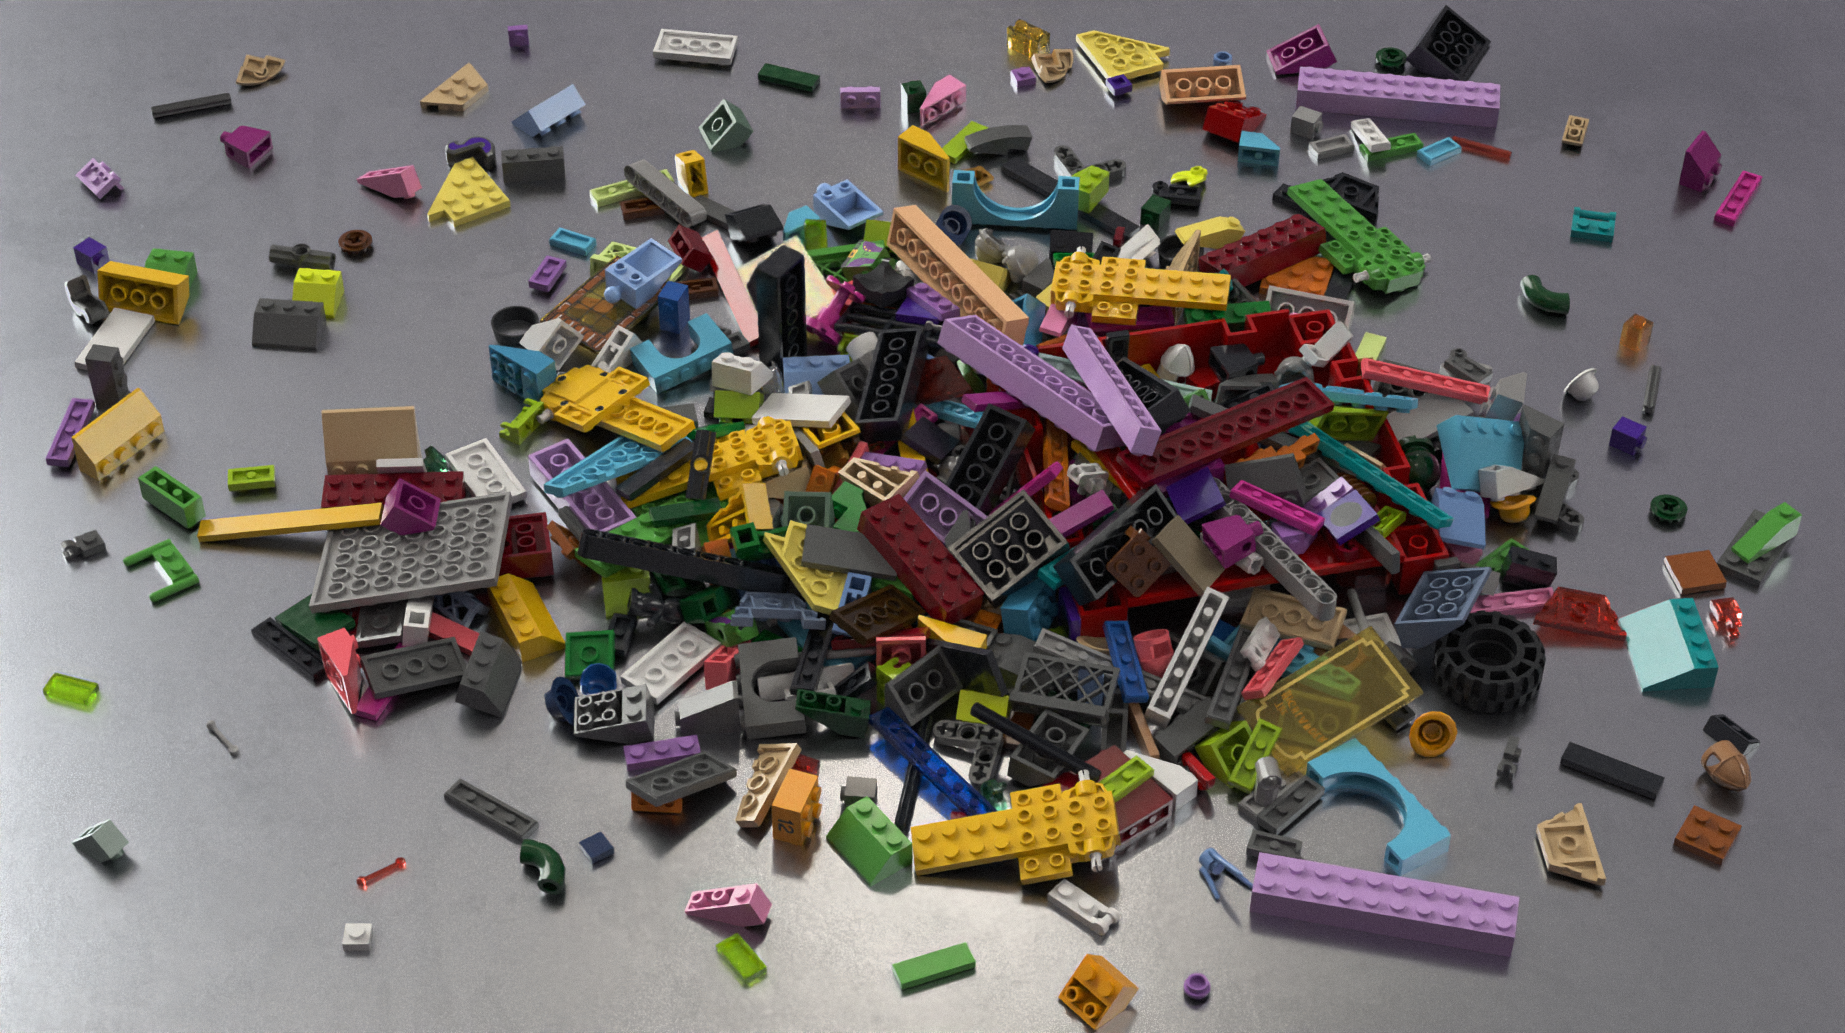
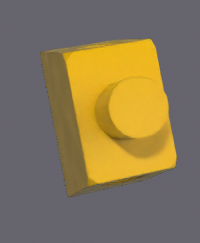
(691, 166)

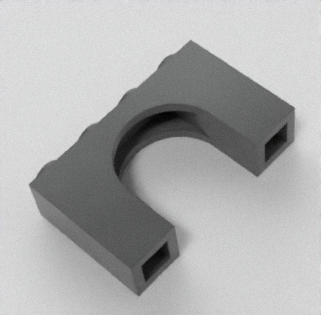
(764, 717)

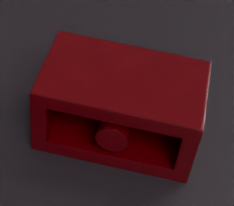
(690, 247)

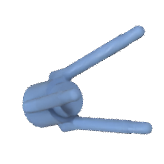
(1214, 863)

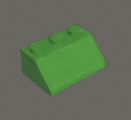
(870, 842)

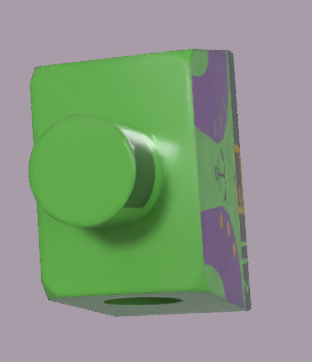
(865, 258)
(729, 634)

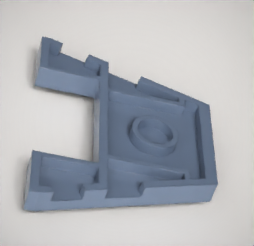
(775, 605)

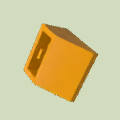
(1097, 991)

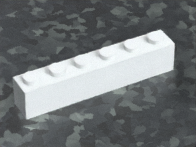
(1186, 657)

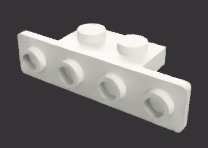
(1140, 245)
(779, 685)

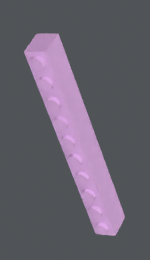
(1112, 391)

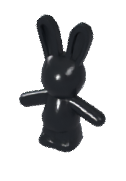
(655, 607)

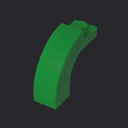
(749, 542)

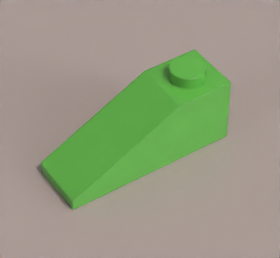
(1768, 533)

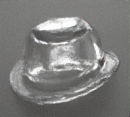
(775, 384)

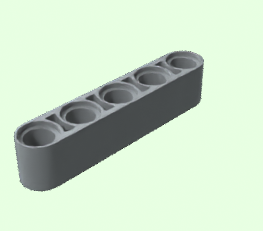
(665, 193)

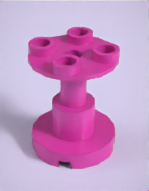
(824, 323)

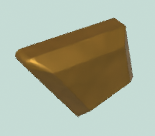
(982, 175)

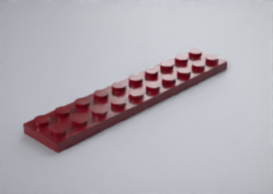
(1227, 432)

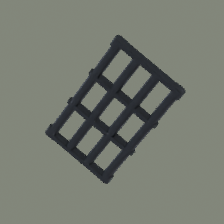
(849, 315)

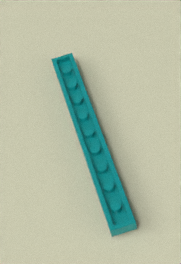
(1380, 480)

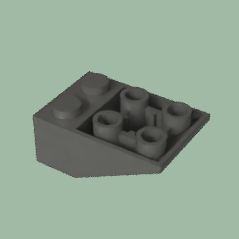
(616, 715)

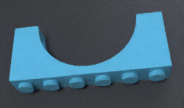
(1056, 211)
(1356, 768)

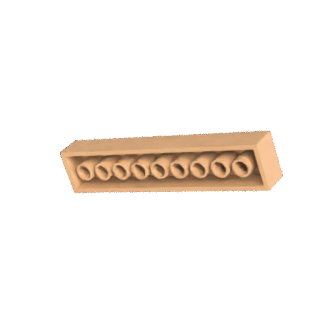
(952, 272)

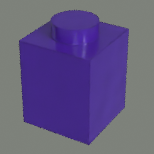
(91, 255)
(1628, 436)

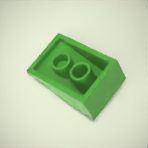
(174, 262)

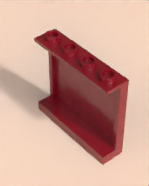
(1137, 810)

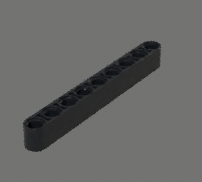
(682, 562)

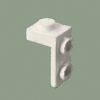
(1327, 346)

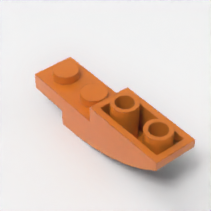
(1301, 448)

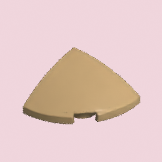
(1053, 66)
(258, 70)

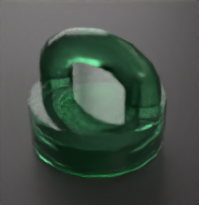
(993, 791)

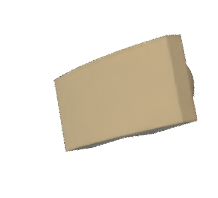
(1575, 130)

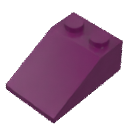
(1302, 50)

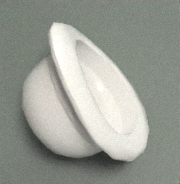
(1583, 385)

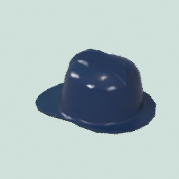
(955, 223)
(561, 700)

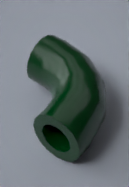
(1543, 298)
(547, 862)

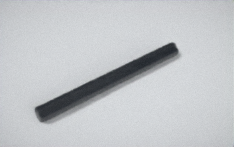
(1033, 741)
(911, 780)

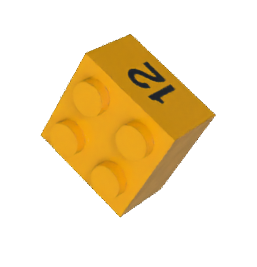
(796, 807)

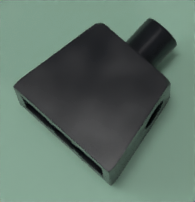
(1234, 361)

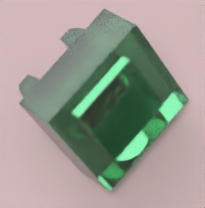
(435, 460)

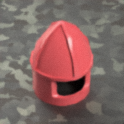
(1154, 651)

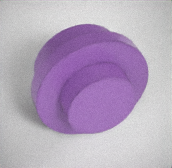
(1197, 986)

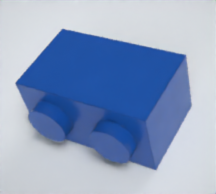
(673, 307)

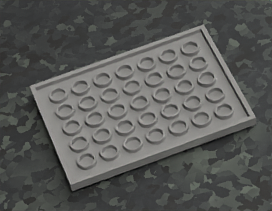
(381, 566)

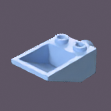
(843, 205)
(640, 273)

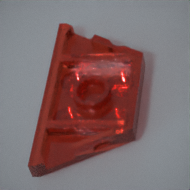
(940, 382)
(1580, 613)

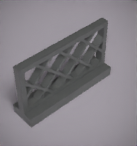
(1073, 710)

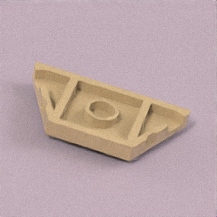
(457, 91)
(1570, 846)

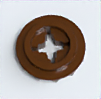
(349, 241)

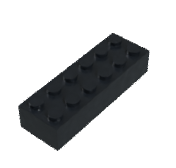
(781, 306)
(892, 384)
(1159, 397)
(990, 457)
(1085, 565)

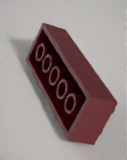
(1266, 250)
(374, 488)
(921, 560)

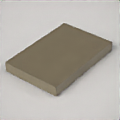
(1188, 555)

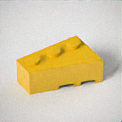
(745, 507)

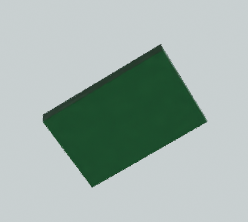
(310, 625)

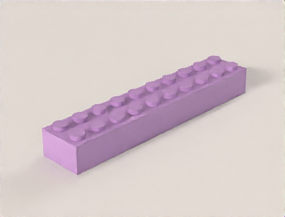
(1399, 96)
(1029, 380)
(1385, 904)

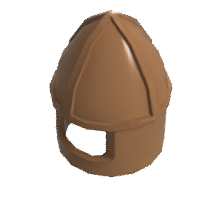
(1732, 770)

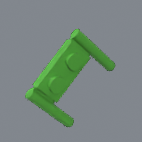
(171, 564)

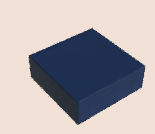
(596, 847)

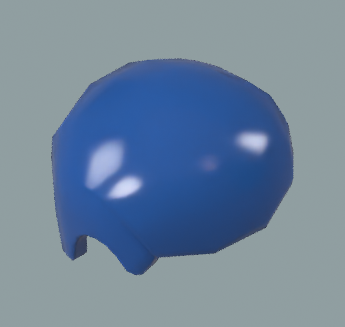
(597, 679)

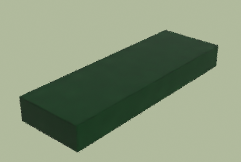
(788, 77)
(684, 512)

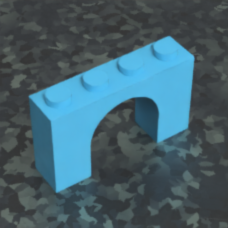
(668, 372)

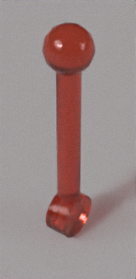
(399, 863)

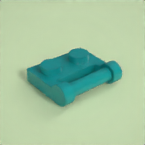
(1591, 229)

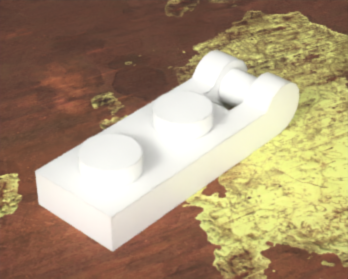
(1260, 643)
(1083, 907)

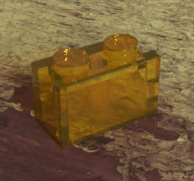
(1028, 39)

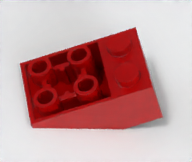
(1231, 119)

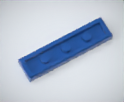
(1125, 657)

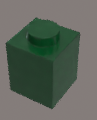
(912, 96)
(1155, 212)

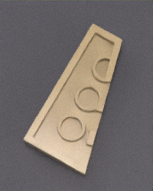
(767, 779)

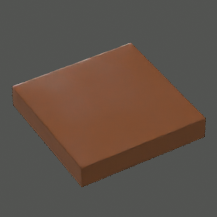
(1695, 572)

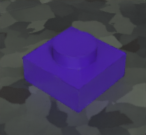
(1119, 85)

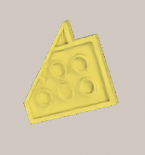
(1121, 55)
(467, 195)
(819, 587)

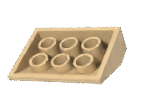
(1186, 260)
(364, 435)

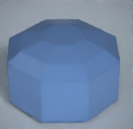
(1222, 59)

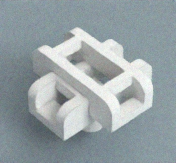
(1088, 477)

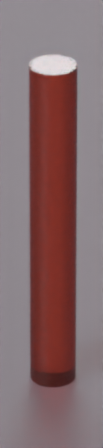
(1482, 147)

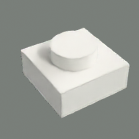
(357, 937)

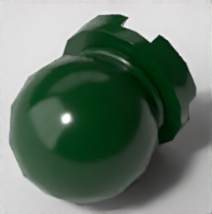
(1422, 459)

